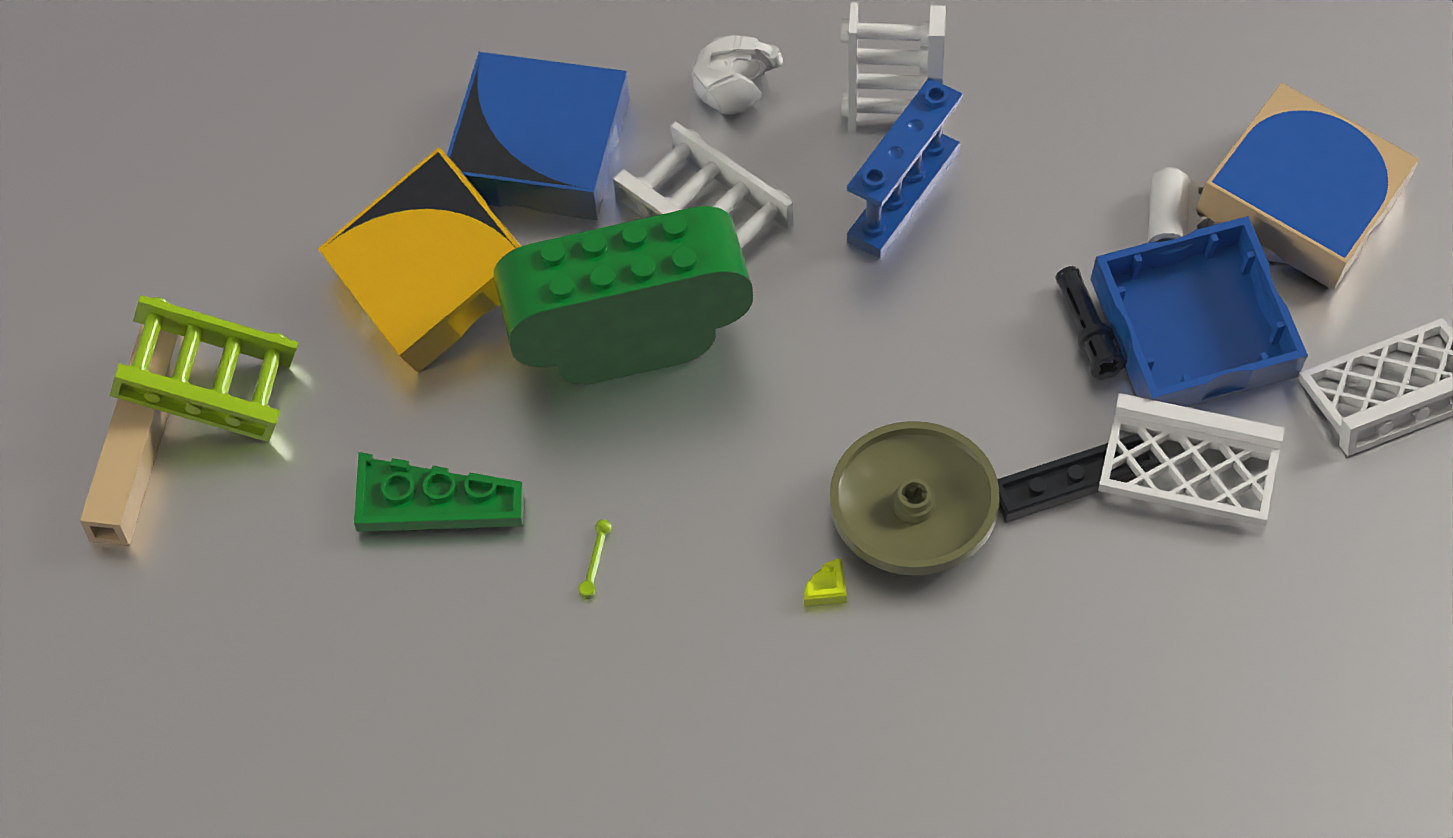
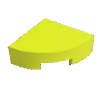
(826, 585)

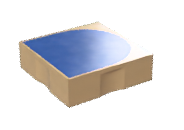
(1308, 184)

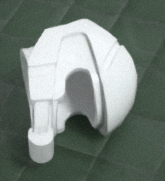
(726, 69)

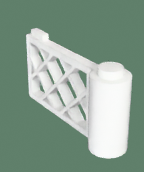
(1174, 206)

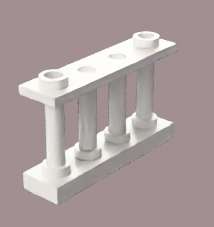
(928, 58)
(640, 199)

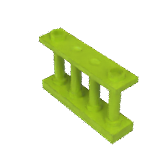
(197, 403)

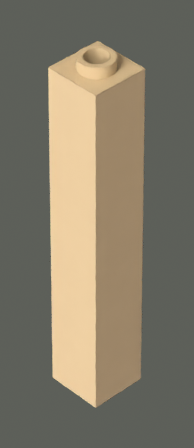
(128, 456)

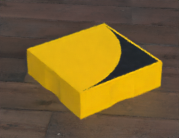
(423, 259)

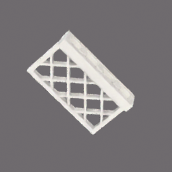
(1396, 417)
(1205, 432)

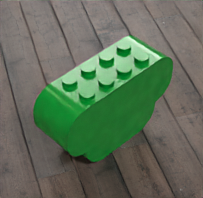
(624, 295)

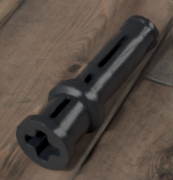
(1094, 336)

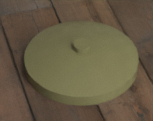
(914, 498)

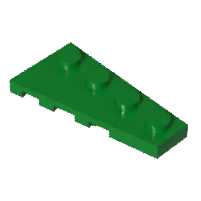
(420, 498)

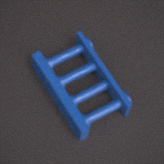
(904, 168)

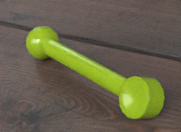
(587, 588)

